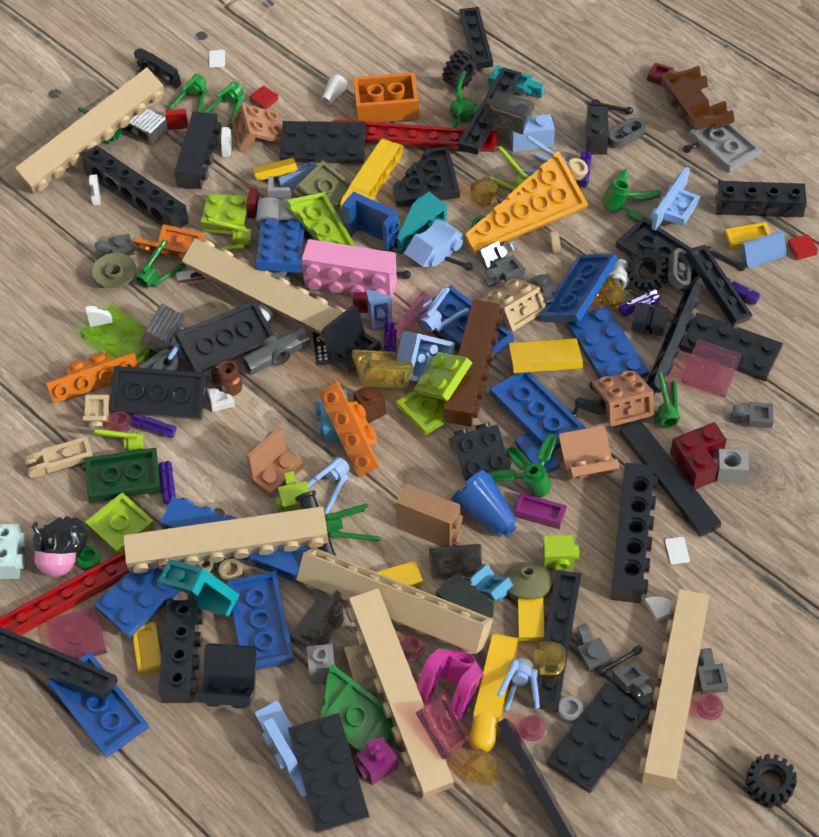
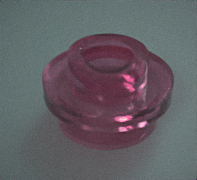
(117, 418)
(415, 642)
(713, 701)
(532, 721)

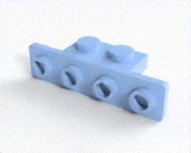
(677, 203)
(276, 734)

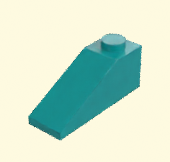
(420, 219)

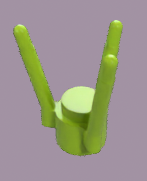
(520, 178)
(240, 234)
(132, 441)

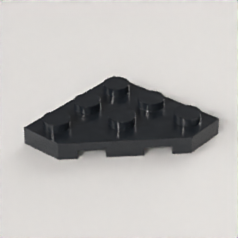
(430, 174)

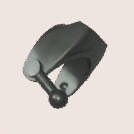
(595, 406)

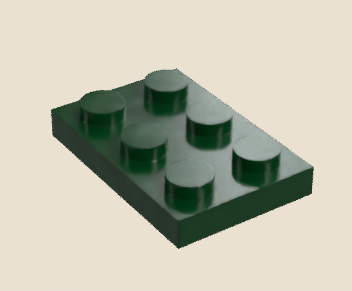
(124, 473)

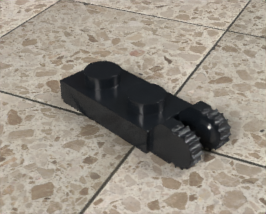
(158, 67)

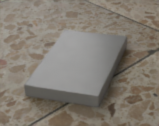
(728, 149)

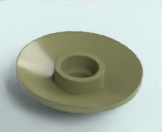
(114, 270)
(529, 580)

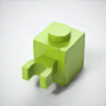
(287, 494)

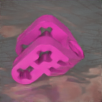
(456, 668)

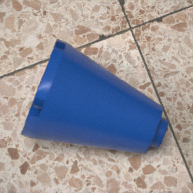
(486, 504)

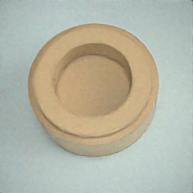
(577, 168)
(555, 241)
(230, 569)

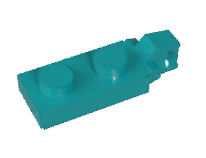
(526, 86)

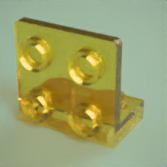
(381, 369)

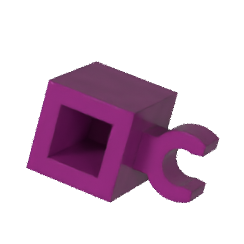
(376, 761)

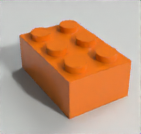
(386, 97)

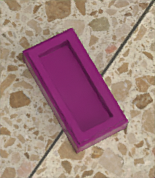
(539, 510)

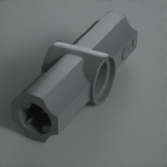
(276, 350)

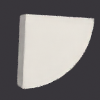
(226, 142)
(95, 190)
(98, 316)
(220, 400)
(659, 607)

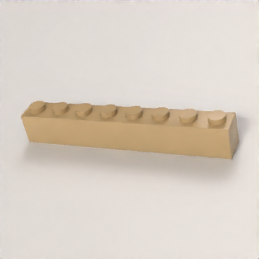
(90, 130)
(260, 286)
(226, 539)
(403, 602)
(399, 692)
(675, 692)

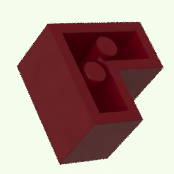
(695, 453)

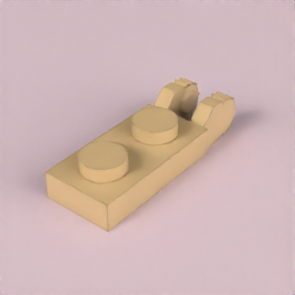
(58, 457)

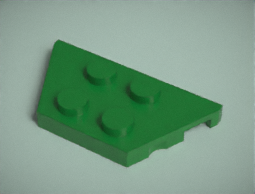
(359, 710)

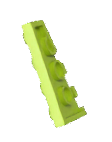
(319, 218)

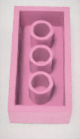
(348, 268)

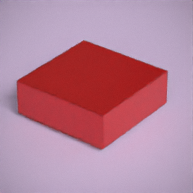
(263, 97)
(176, 119)
(802, 247)

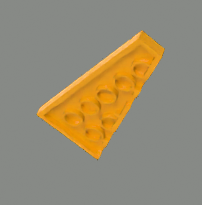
(535, 203)

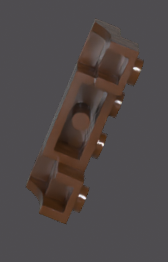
(691, 103)

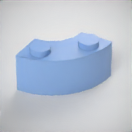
(434, 244)

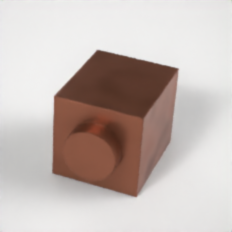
(372, 402)

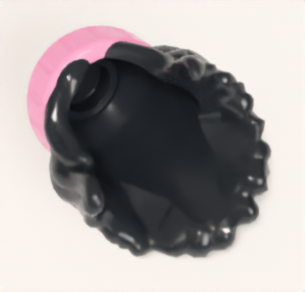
(58, 545)

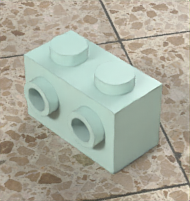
(11, 555)

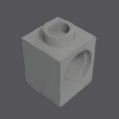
(735, 458)
(319, 662)

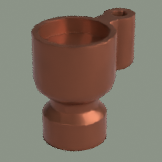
(227, 377)

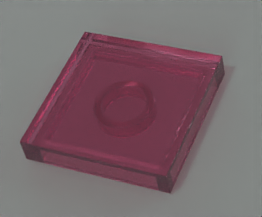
(414, 313)
(711, 368)
(77, 633)
(442, 726)

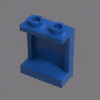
(371, 218)

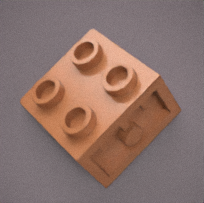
(255, 122)
(625, 397)
(587, 453)
(270, 461)

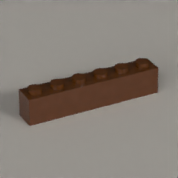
(477, 346)

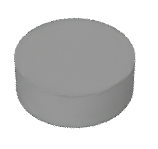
(570, 709)

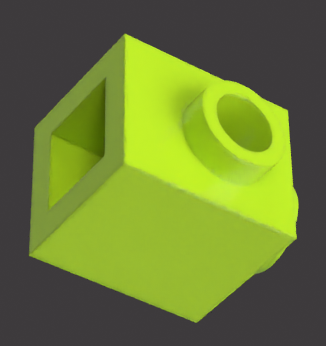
(560, 552)

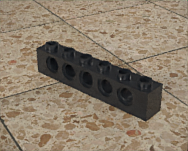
(134, 188)
(624, 586)

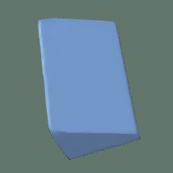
(293, 178)
(764, 249)
(379, 309)

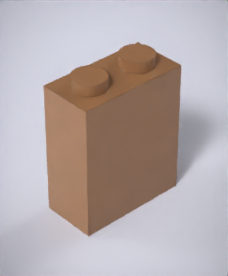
(428, 516)

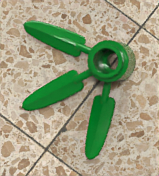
(462, 108)
(619, 191)
(534, 474)

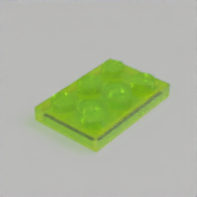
(117, 337)

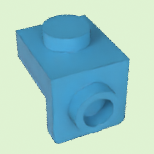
(488, 583)

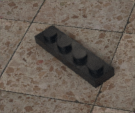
(476, 36)
(718, 284)

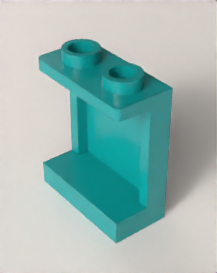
(209, 591)

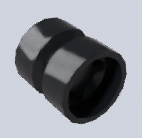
(649, 319)

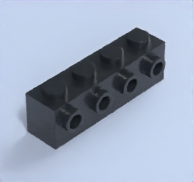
(197, 150)
(758, 200)
(179, 651)

